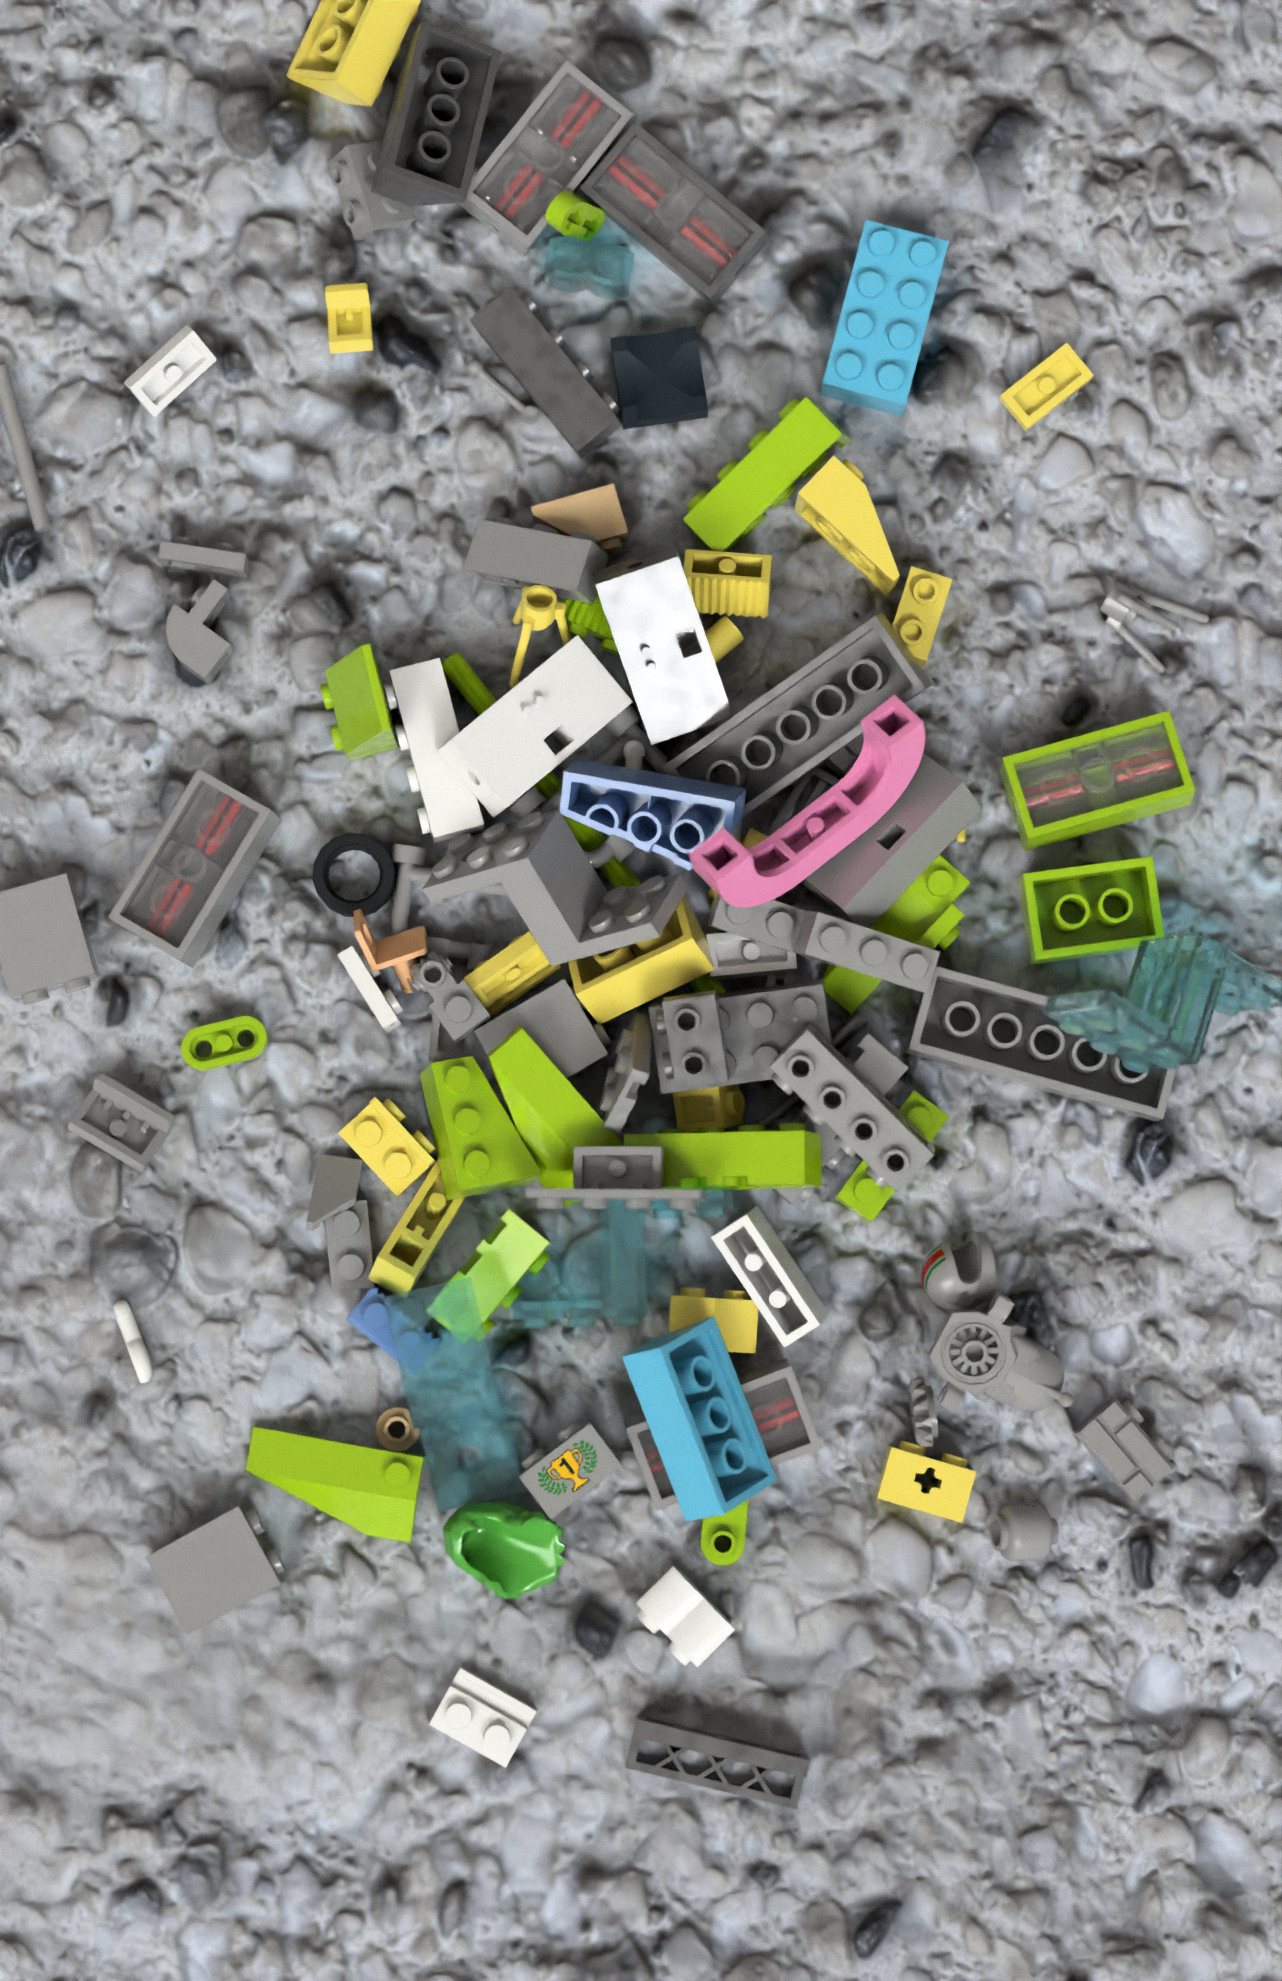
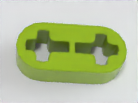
(575, 216)

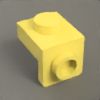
(349, 318)

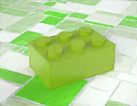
(1090, 909)

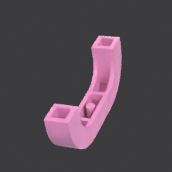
(816, 834)

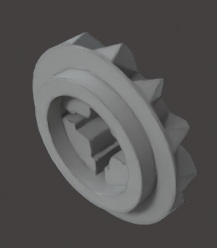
(922, 1412)

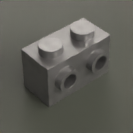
(694, 1039)

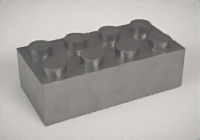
(756, 1028)

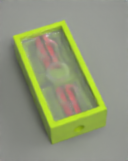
(1097, 781)

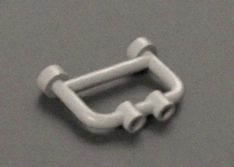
(623, 729)
(413, 869)

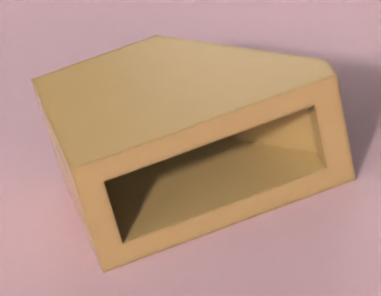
(589, 512)

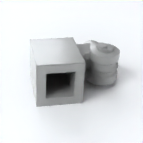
(453, 1003)

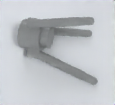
(1128, 602)

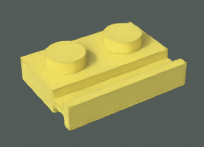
(509, 973)

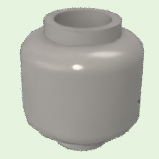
(1023, 1532)

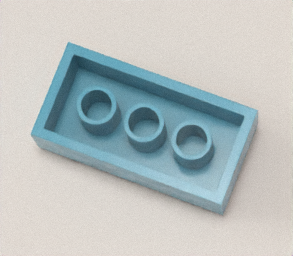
(884, 318)

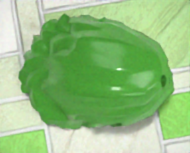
(504, 1546)

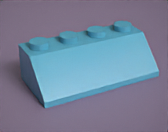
(700, 1419)

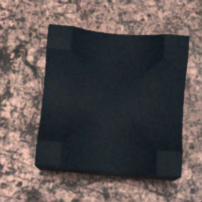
(659, 378)

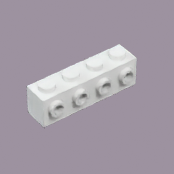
(426, 726)

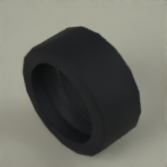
(342, 844)

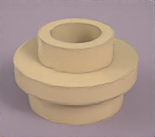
(384, 1436)

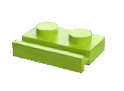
(943, 930)

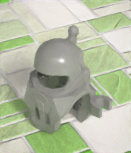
(995, 1361)

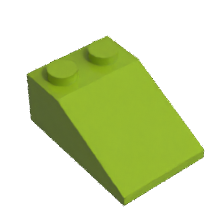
(359, 705)

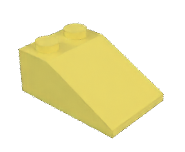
(844, 515)

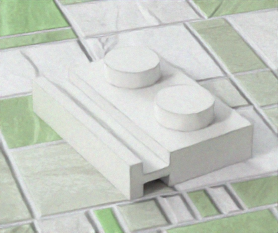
(382, 1004)
(483, 1717)

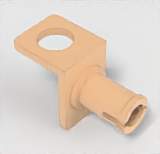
(394, 951)

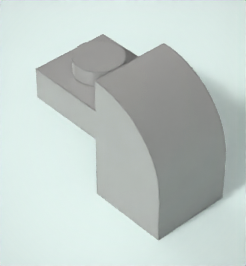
(189, 633)

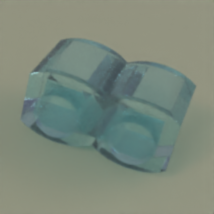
(578, 266)

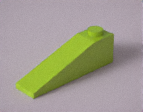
(905, 919)

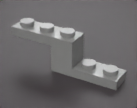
(830, 941)

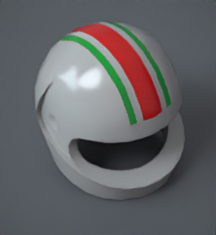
(960, 1274)

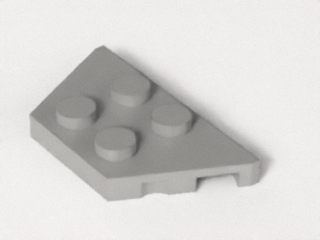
(630, 1070)

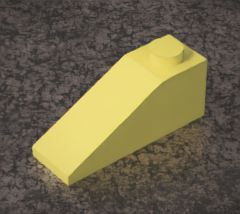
(416, 1236)

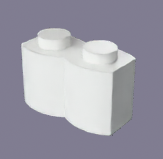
(684, 1616)

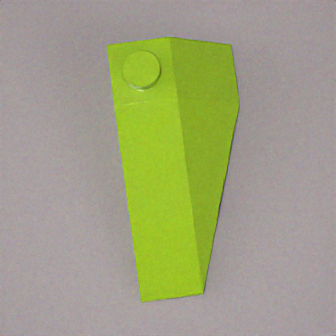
(546, 1109)
(350, 1481)

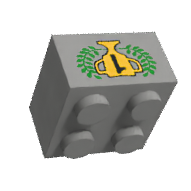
(570, 1468)

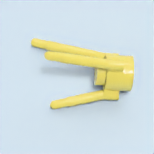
(538, 611)

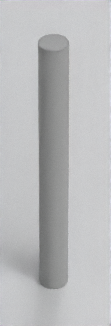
(22, 453)

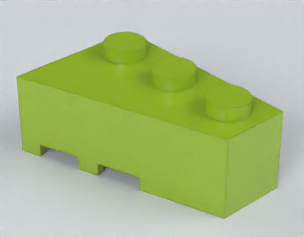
(472, 1132)
(501, 1264)

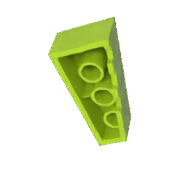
(765, 474)
(738, 1159)

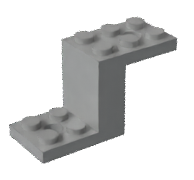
(555, 887)

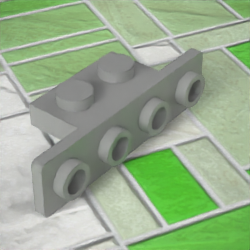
(617, 1174)

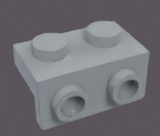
(365, 211)
(122, 1122)

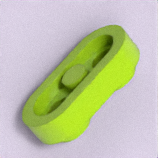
(224, 1042)
(730, 1524)

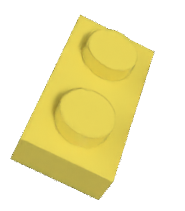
(1046, 387)

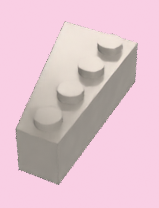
(883, 1072)

